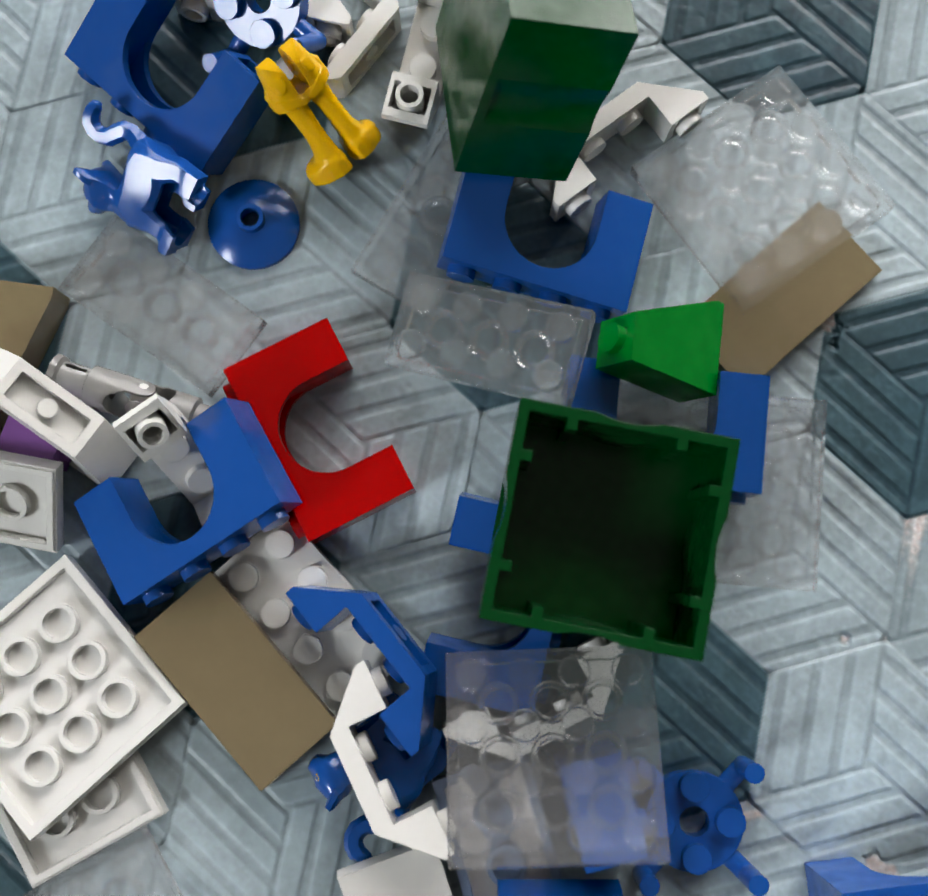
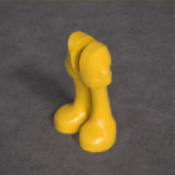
(292, 99)

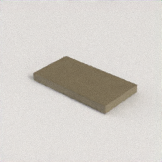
(788, 316)
(236, 680)

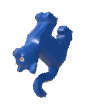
(148, 182)
(404, 772)

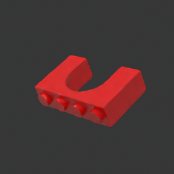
(272, 385)

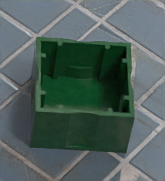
(528, 79)
(609, 529)

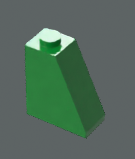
(665, 349)

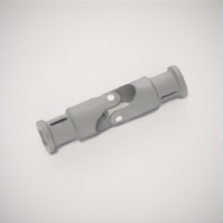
(105, 389)

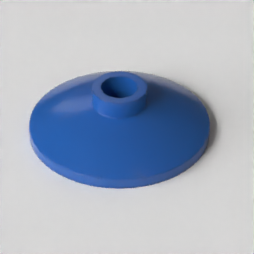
(259, 244)

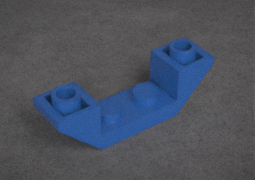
(411, 715)

